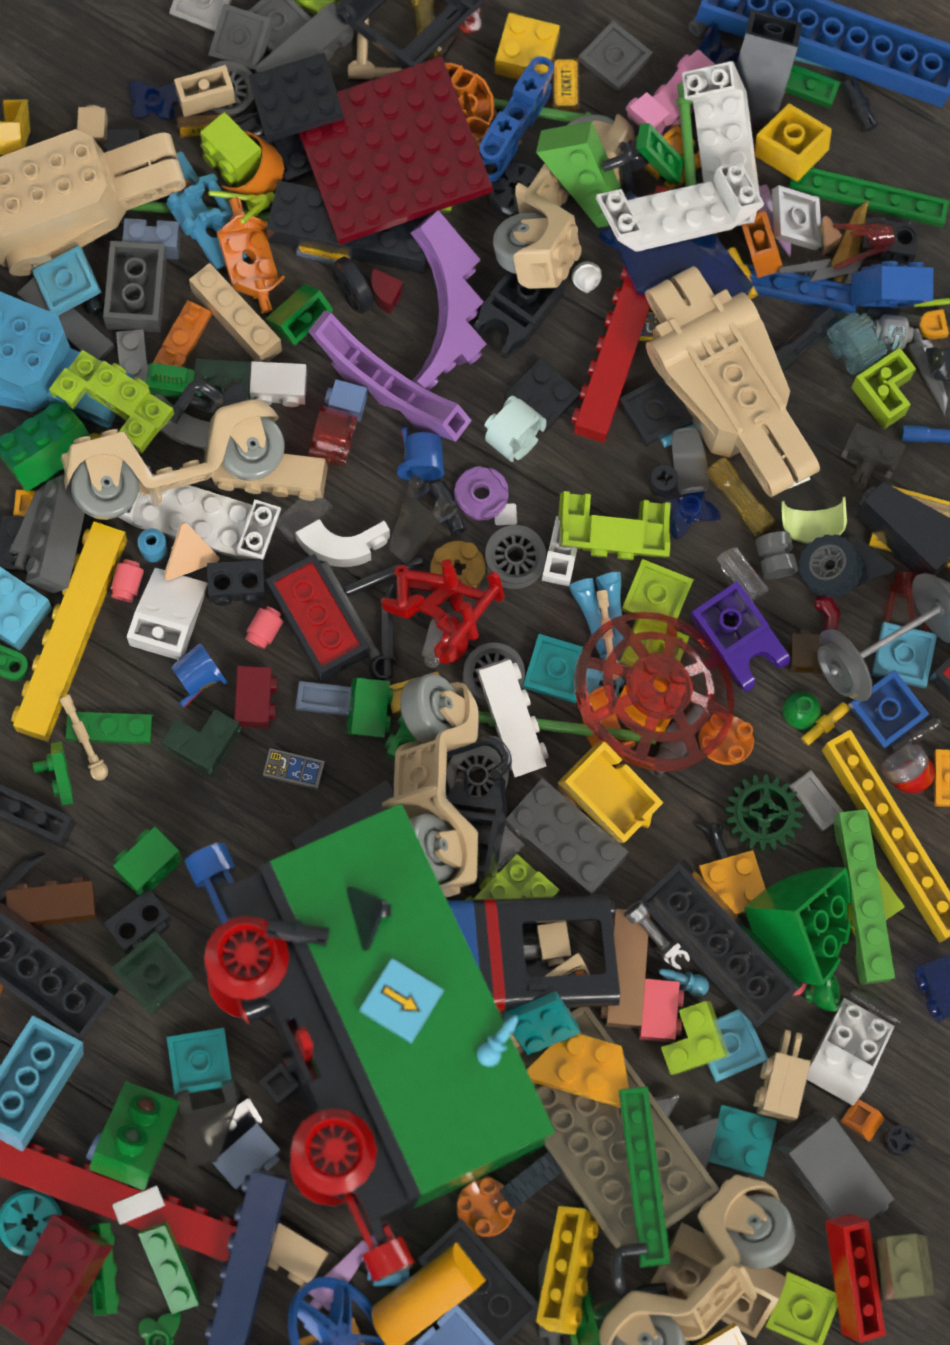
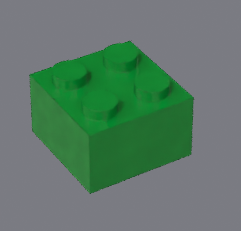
(147, 861)

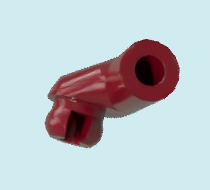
(830, 610)

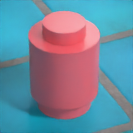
(126, 581)
(264, 627)

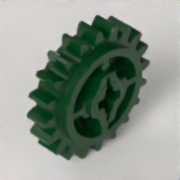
(752, 813)

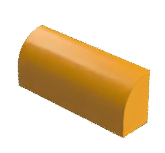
(425, 1296)

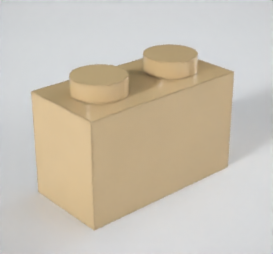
(204, 91)
(296, 1256)

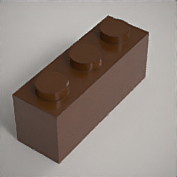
(54, 902)

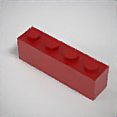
(855, 1277)

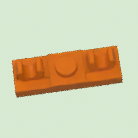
(183, 335)

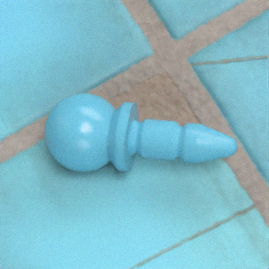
(696, 984)
(490, 1052)

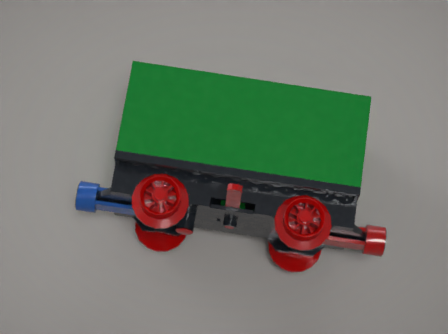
(388, 1114)

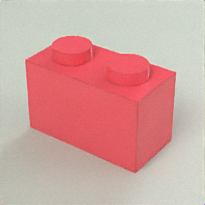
(661, 1010)

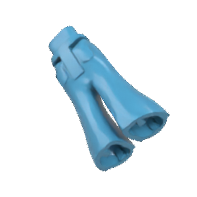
(585, 595)

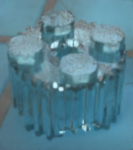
(856, 342)

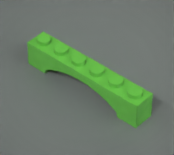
(871, 934)

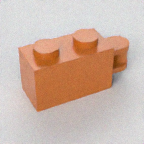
(762, 245)

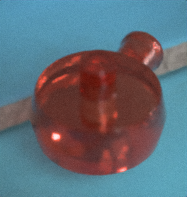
(472, 24)

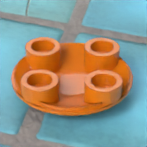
(736, 744)
(484, 1207)

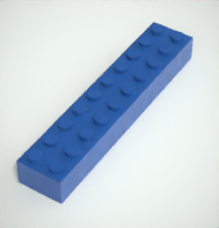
(850, 43)

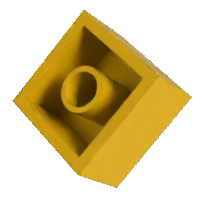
(522, 42)
(792, 142)

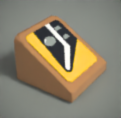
(830, 236)

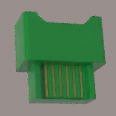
(168, 379)

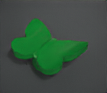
(161, 1331)

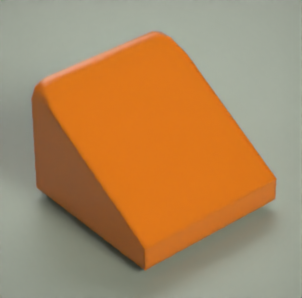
(863, 1119)

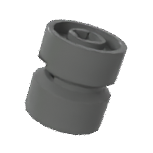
(776, 555)

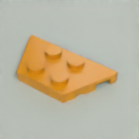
(583, 1068)

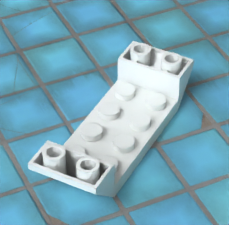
(721, 120)
(683, 211)
(221, 522)

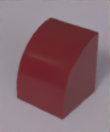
(385, 290)

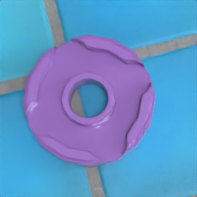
(481, 508)

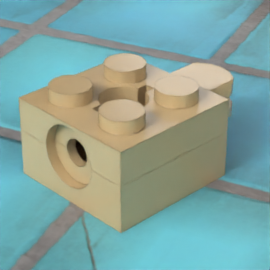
(783, 1082)

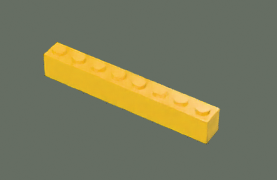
(69, 632)
(891, 832)

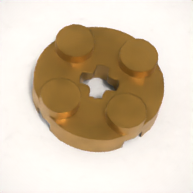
(466, 555)

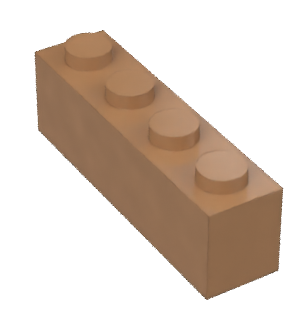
(631, 957)

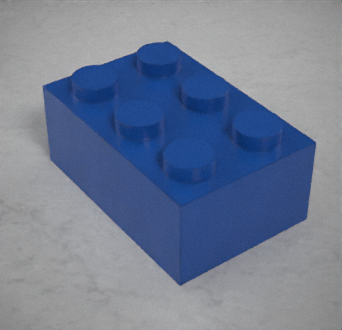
(892, 285)

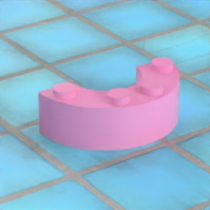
(662, 108)

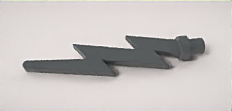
(822, 272)

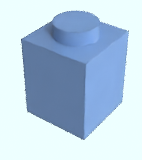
(347, 398)

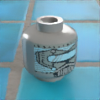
(894, 331)

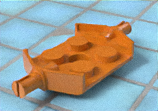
(248, 238)

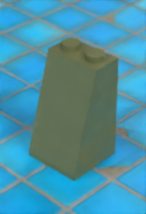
(903, 1267)

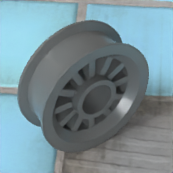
(242, 91)
(523, 534)
(485, 652)
(483, 752)

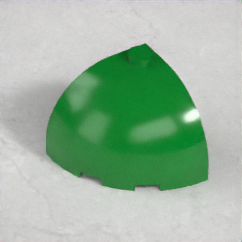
(805, 921)

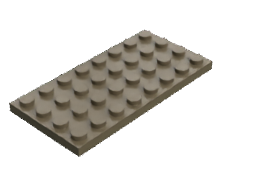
(593, 1151)

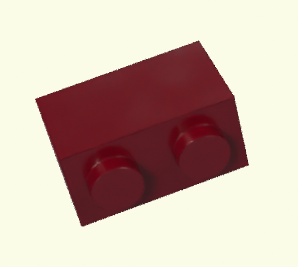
(253, 697)

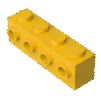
(567, 1270)

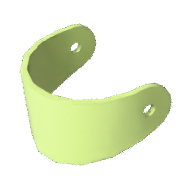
(808, 525)

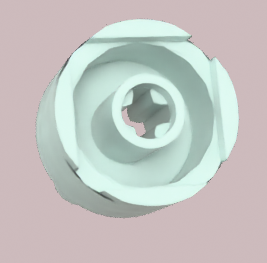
(514, 429)

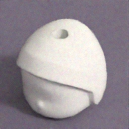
(586, 276)

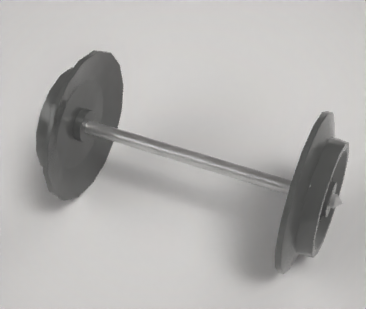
(844, 664)

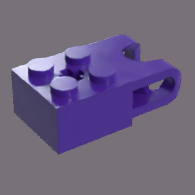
(745, 640)

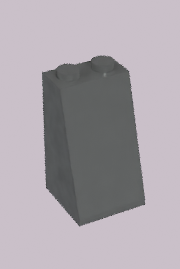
(832, 1168)

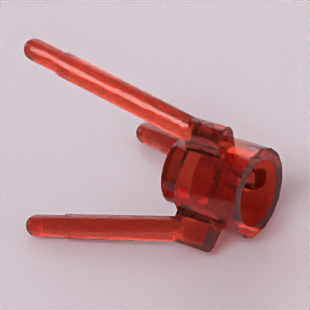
(878, 235)
(903, 587)

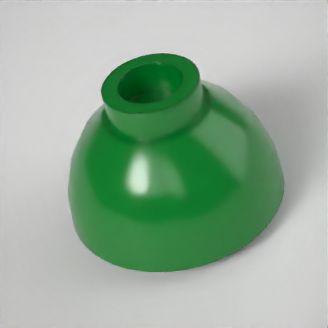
(801, 710)
(826, 996)

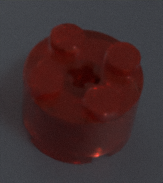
(330, 436)

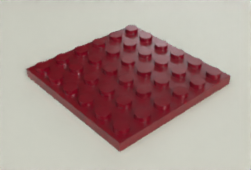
(395, 152)

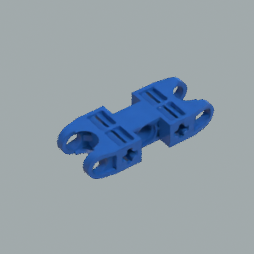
(521, 111)

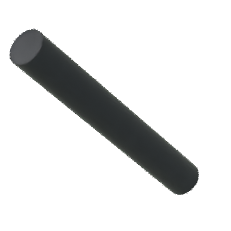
(380, 577)

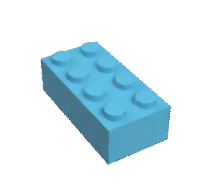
(20, 610)
(33, 1079)

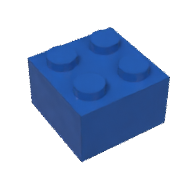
(888, 711)

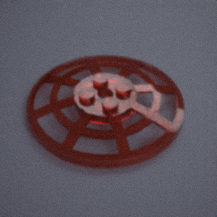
(647, 698)

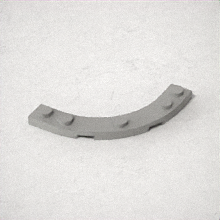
(134, 361)

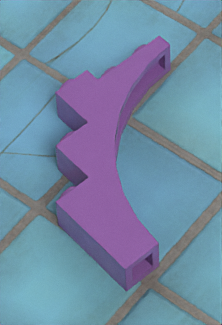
(451, 265)
(386, 385)

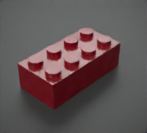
(53, 1281)

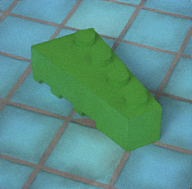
(575, 159)

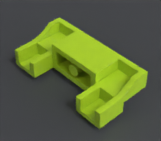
(117, 392)
(614, 535)
(516, 881)

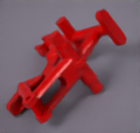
(443, 587)

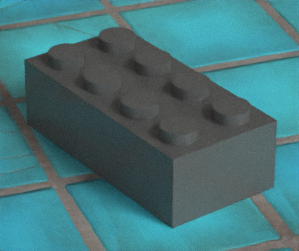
(565, 838)

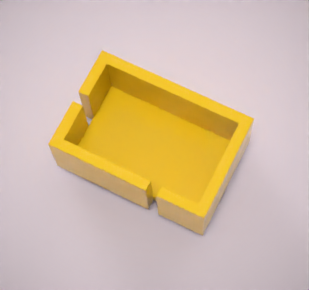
(16, 127)
(610, 793)

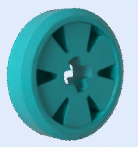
(16, 1209)

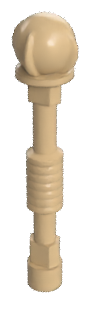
(602, 597)
(98, 769)

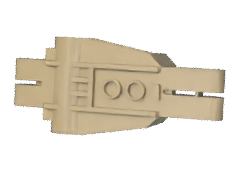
(73, 193)
(728, 378)

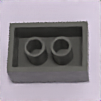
(135, 286)

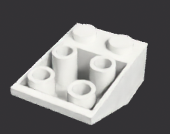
(166, 615)
(849, 1052)

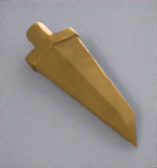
(849, 244)

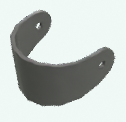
(689, 461)

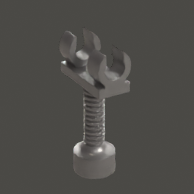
(665, 946)

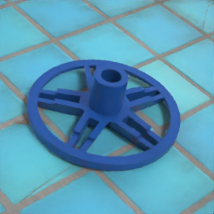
(339, 1325)

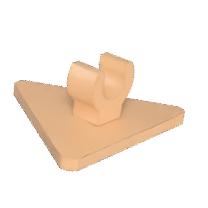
(188, 553)

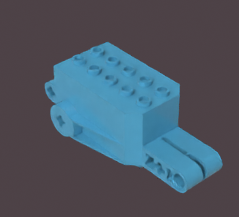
(34, 356)

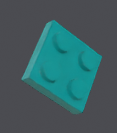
(553, 668)
(543, 1023)
(199, 1060)
(742, 1141)

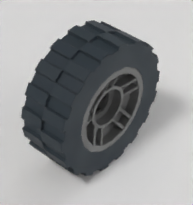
(827, 552)
(530, 1180)

